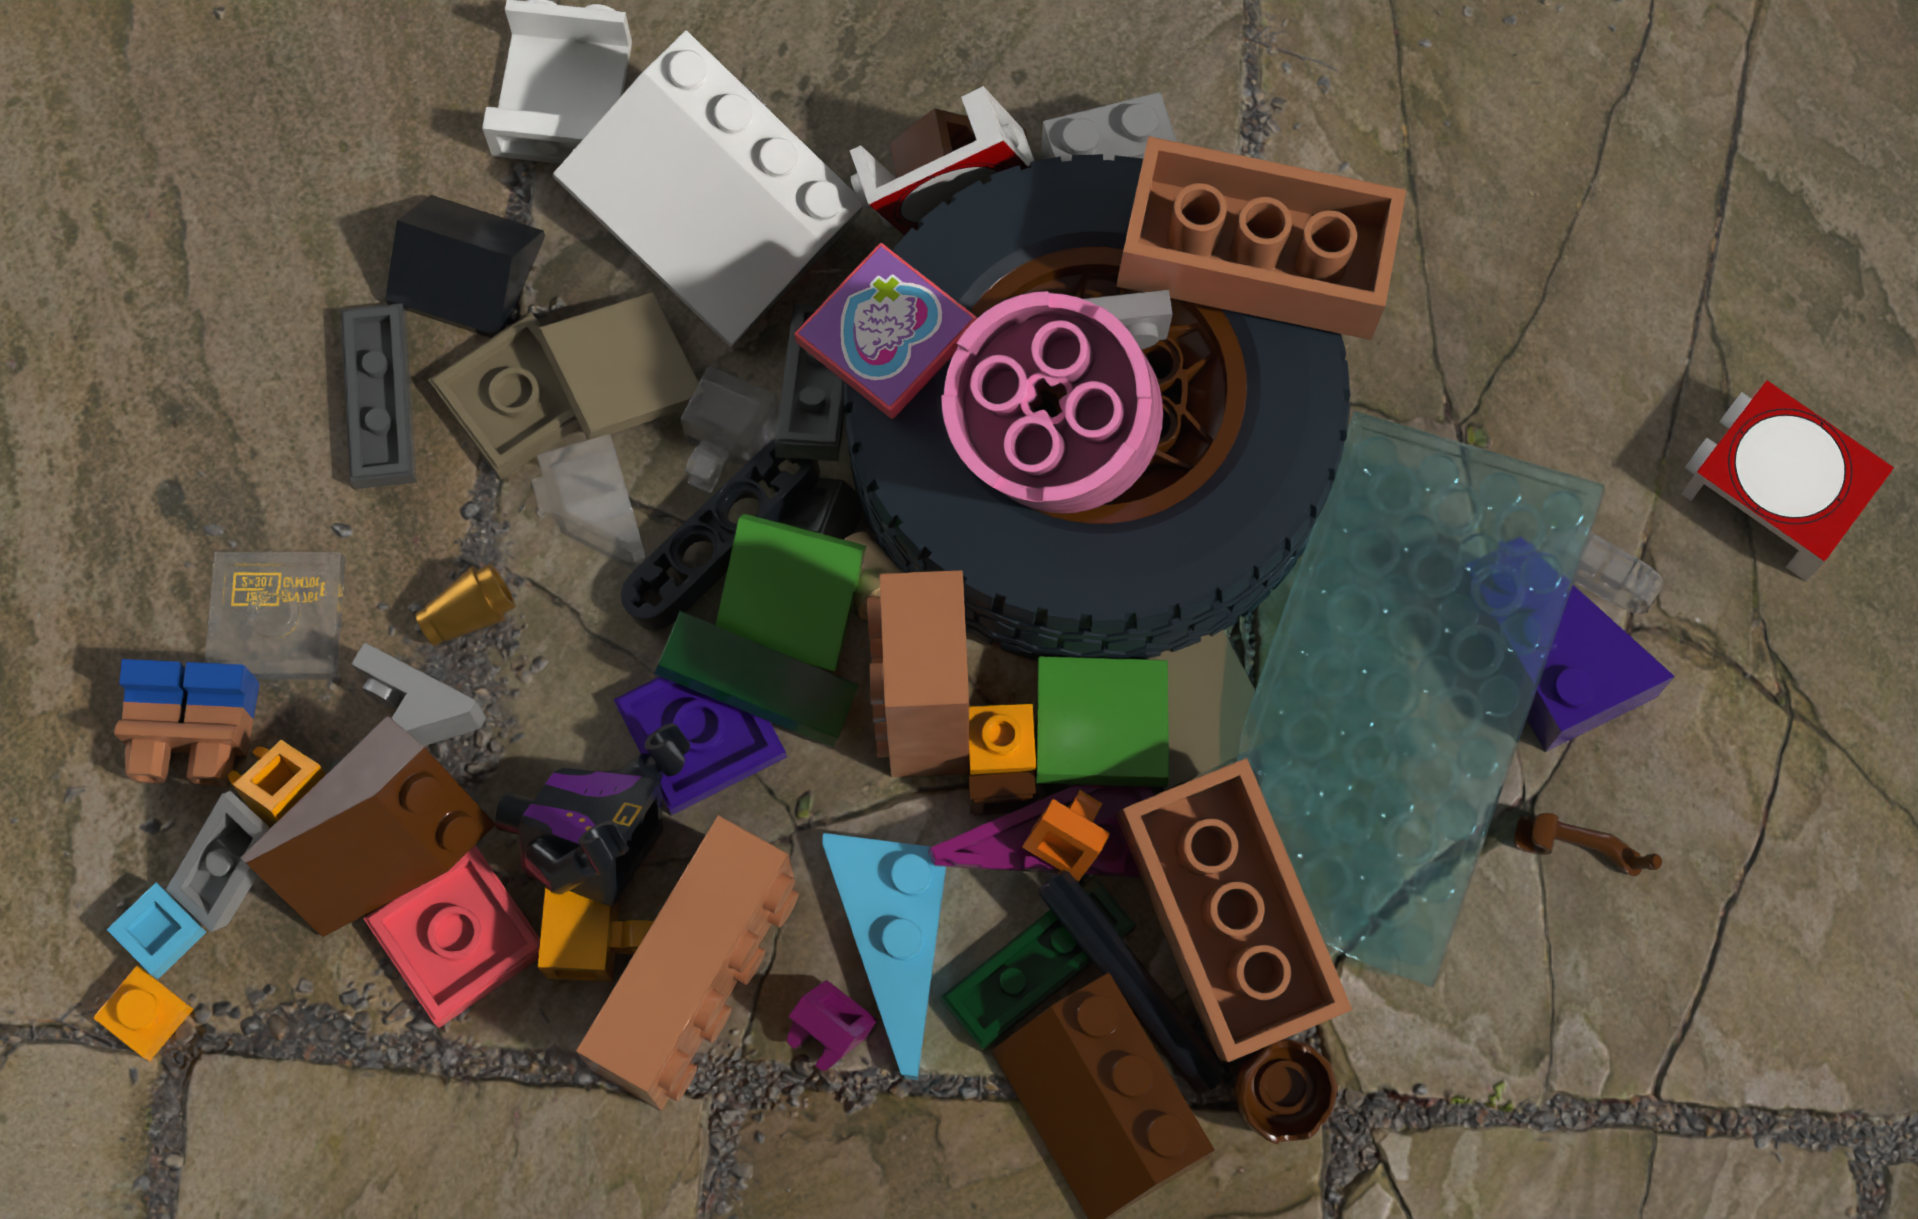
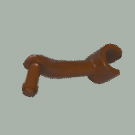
(1538, 834)

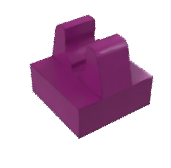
(830, 1019)

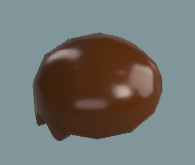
(1285, 1091)

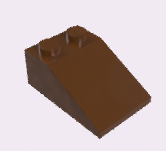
(368, 832)

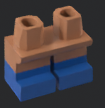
(185, 711)

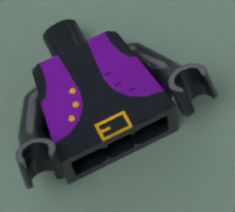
(594, 826)

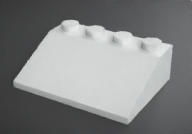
(708, 189)

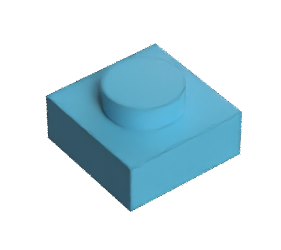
(156, 930)

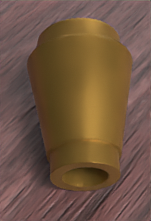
(467, 605)

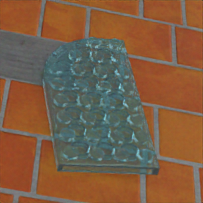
(1409, 679)

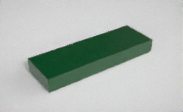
(756, 679)
(1026, 972)

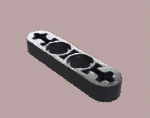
(713, 525)

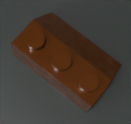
(1102, 1100)

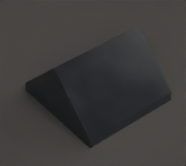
(460, 265)

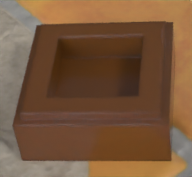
(1000, 792)

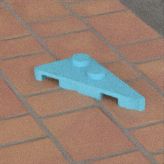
(894, 915)

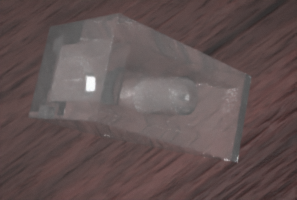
(590, 499)

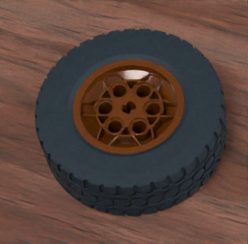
(1213, 519)

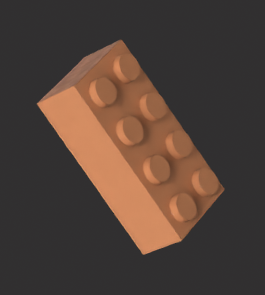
(1262, 238)
(920, 673)
(1233, 911)
(690, 964)

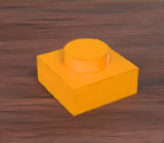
(143, 1013)

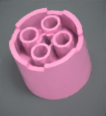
(1106, 418)

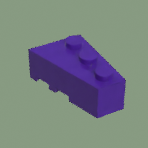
(1591, 675)

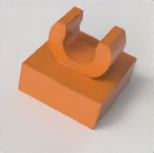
(1068, 835)

